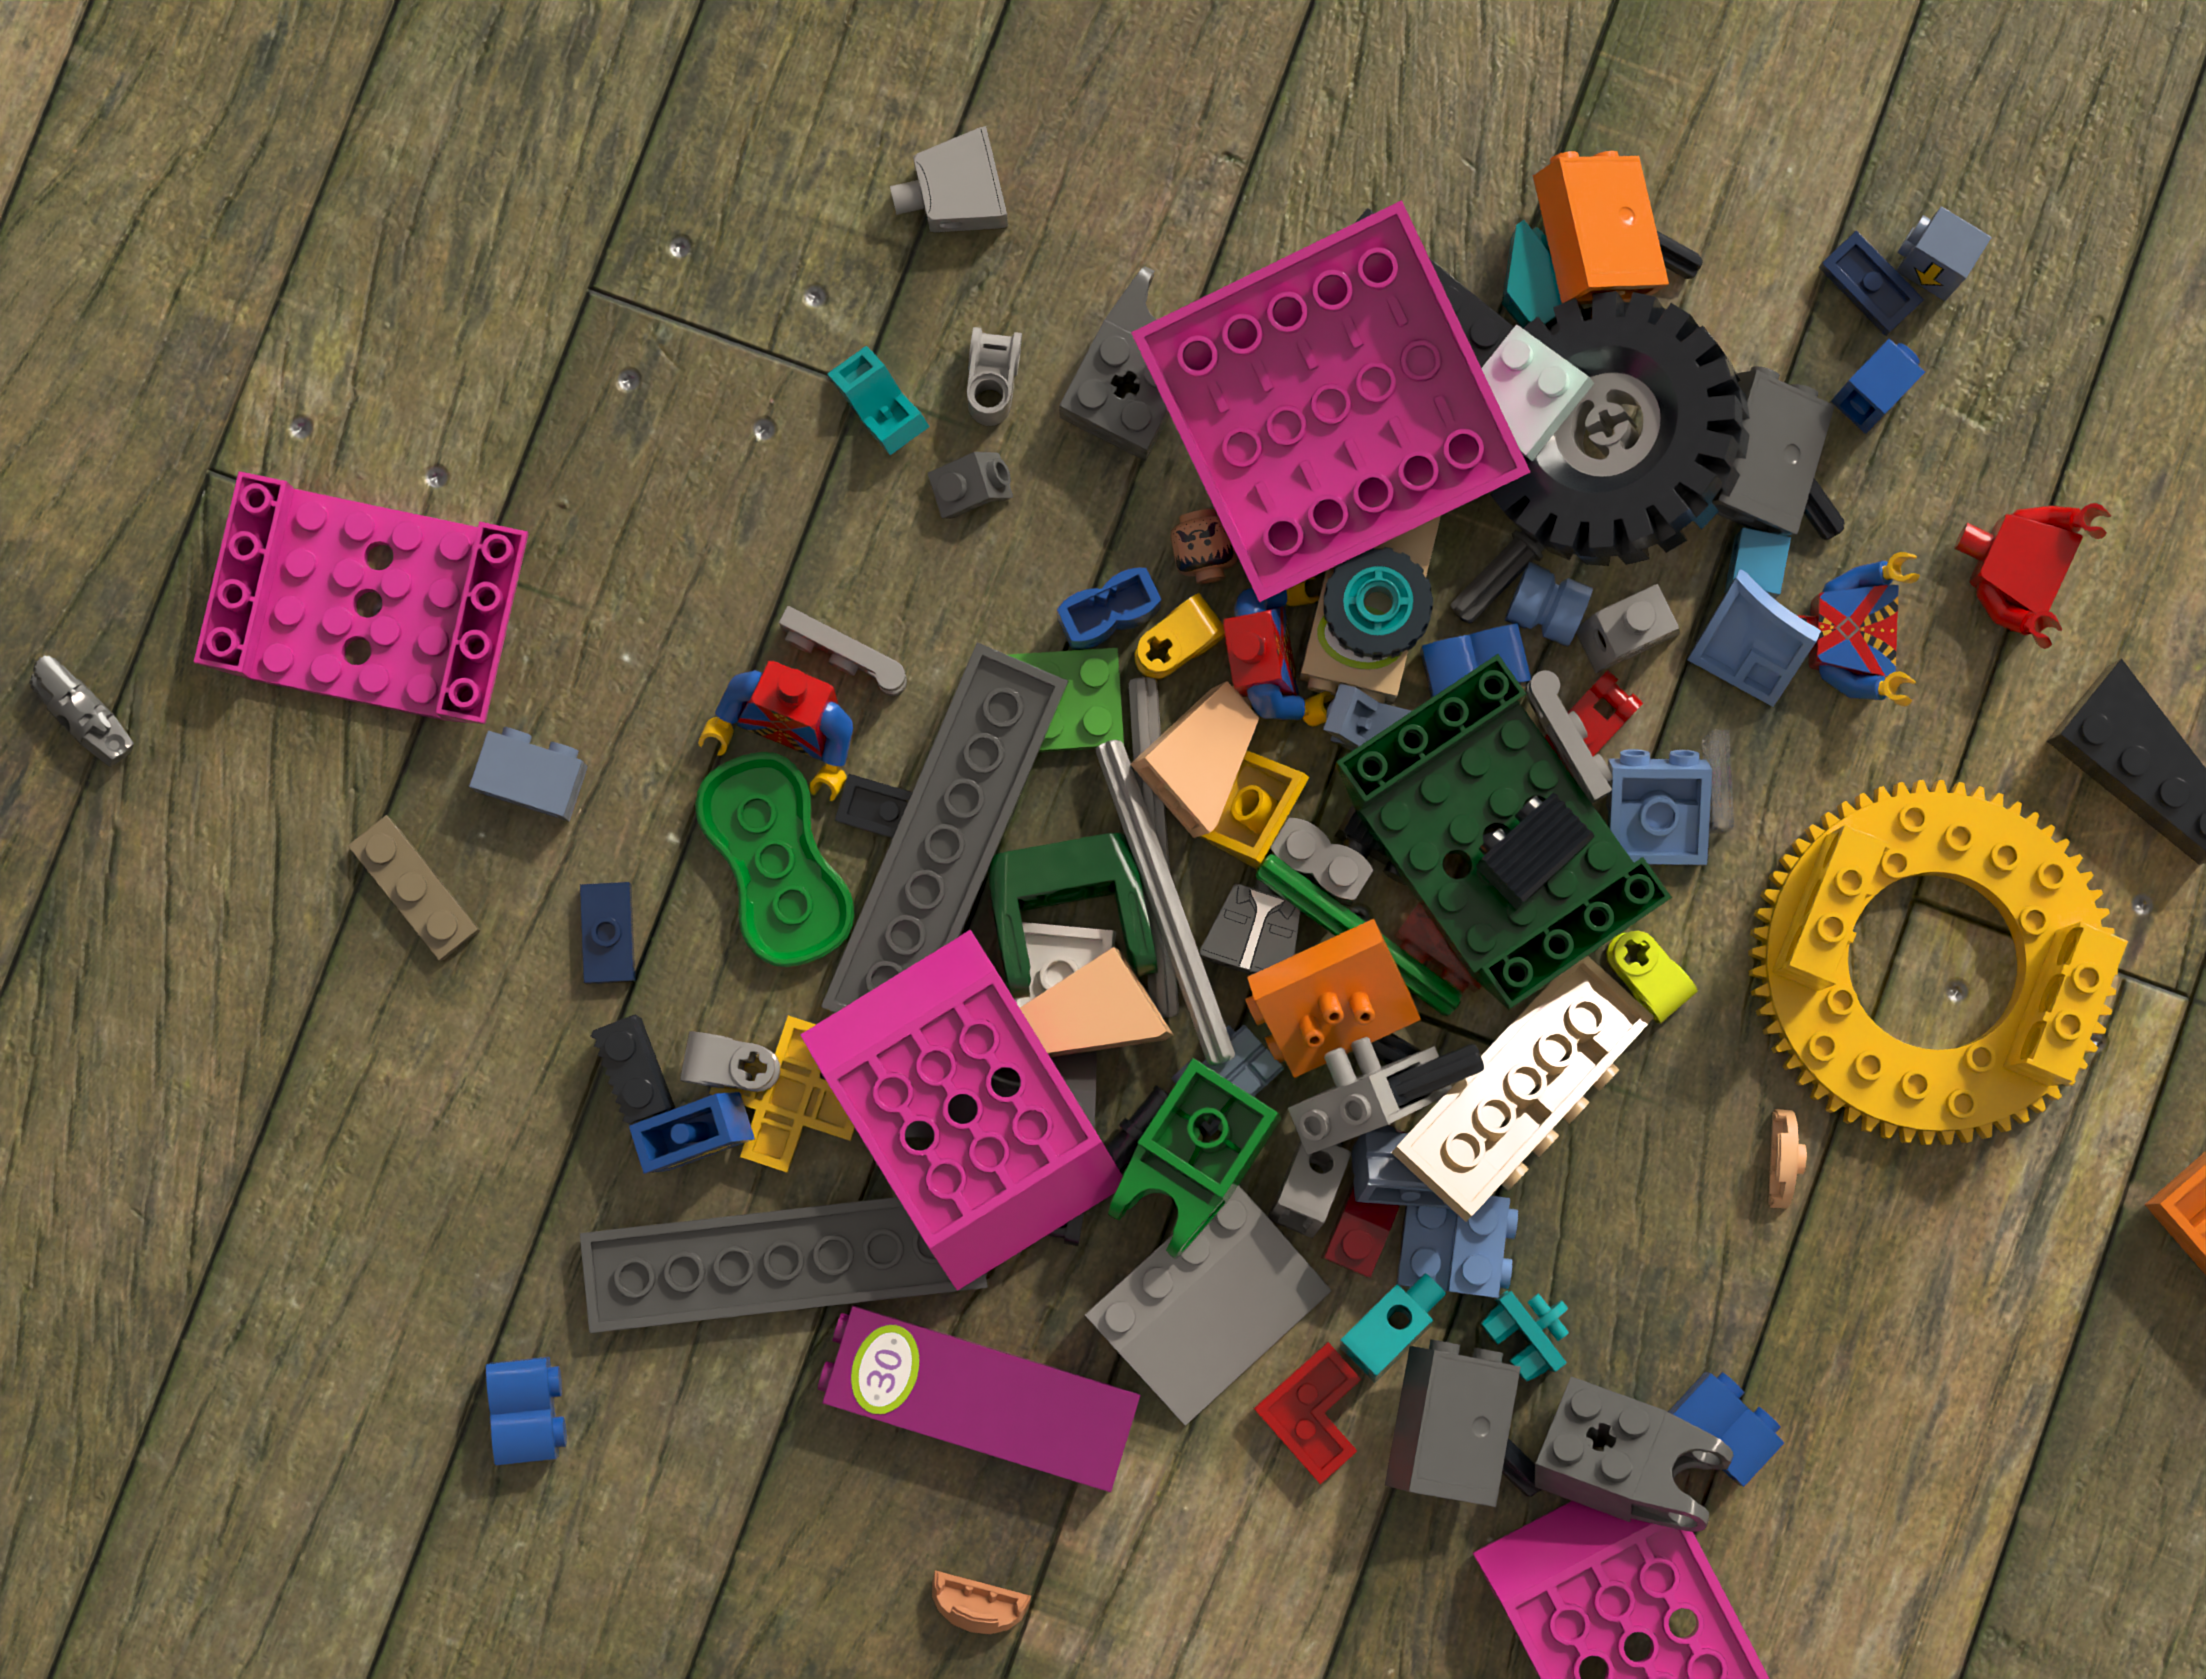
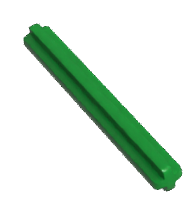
(1339, 919)

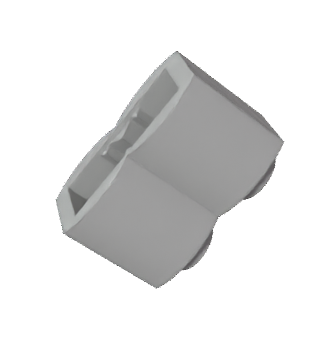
(1329, 866)

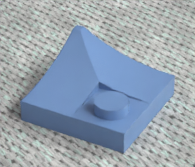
(1754, 641)

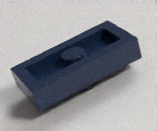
(1871, 283)
(607, 933)

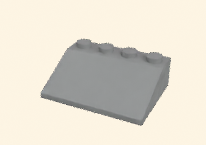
(1212, 1310)

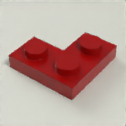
(1298, 1411)

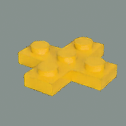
(793, 1102)

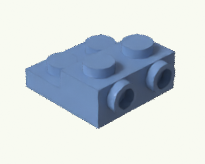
(1661, 806)
(1457, 1252)

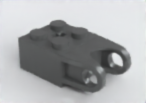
(1112, 361)
(1638, 1462)

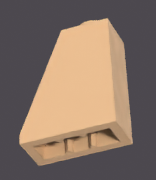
(1200, 757)
(1096, 1010)

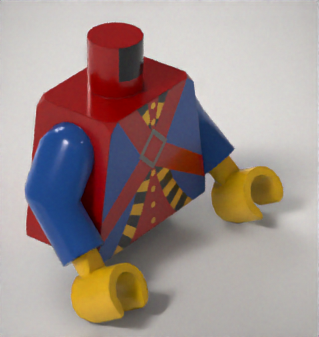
(1860, 631)
(1264, 660)
(791, 711)

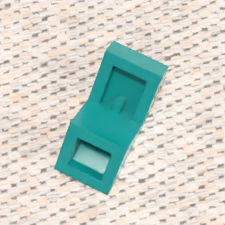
(878, 400)

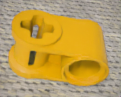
(1184, 632)

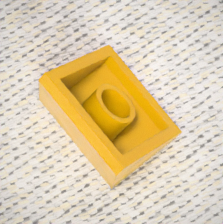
(1256, 808)

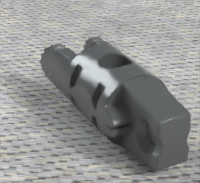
(80, 711)

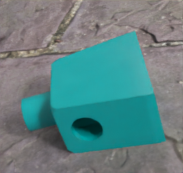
(1375, 1343)

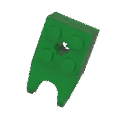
(1193, 1172)

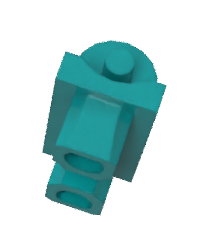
(1540, 1352)

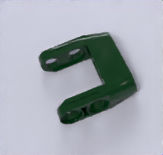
(1063, 875)

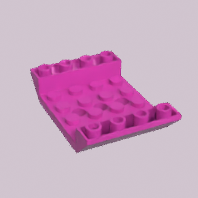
(292, 588)
(982, 1183)
(1590, 1580)

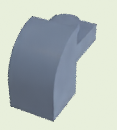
(1358, 717)

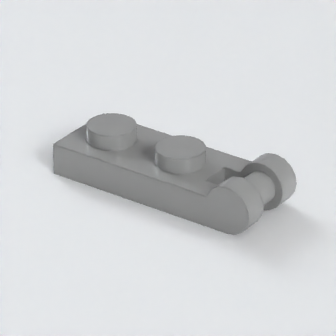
(845, 652)
(1567, 736)

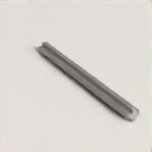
(1145, 730)
(1165, 903)

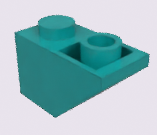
(1530, 278)

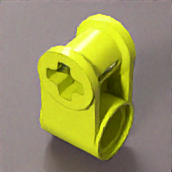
(1656, 980)

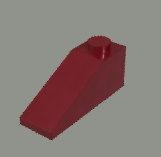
(1360, 1234)

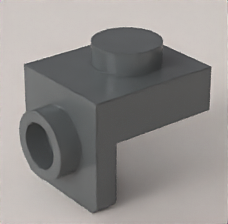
(970, 483)

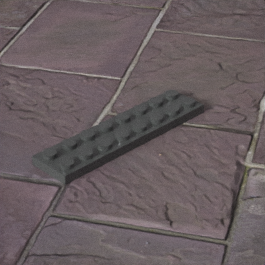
(951, 821)
(757, 1264)

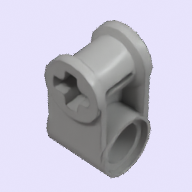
(992, 367)
(721, 1062)

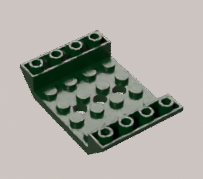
(1471, 766)

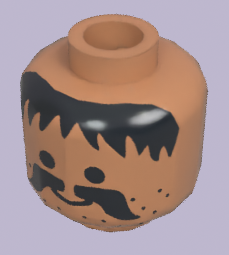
(1202, 546)

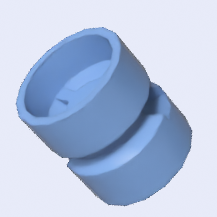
(1546, 603)

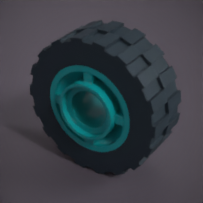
(1378, 634)

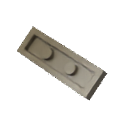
(414, 888)

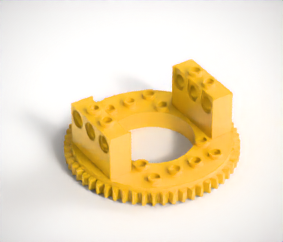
(2058, 940)

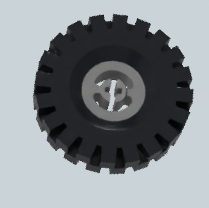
(1647, 481)

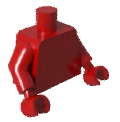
(2026, 563)

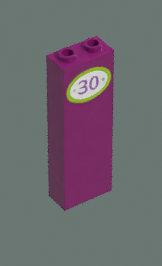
(979, 1397)

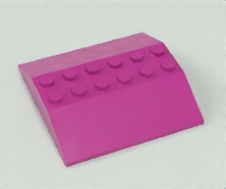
(1330, 401)

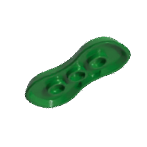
(787, 892)

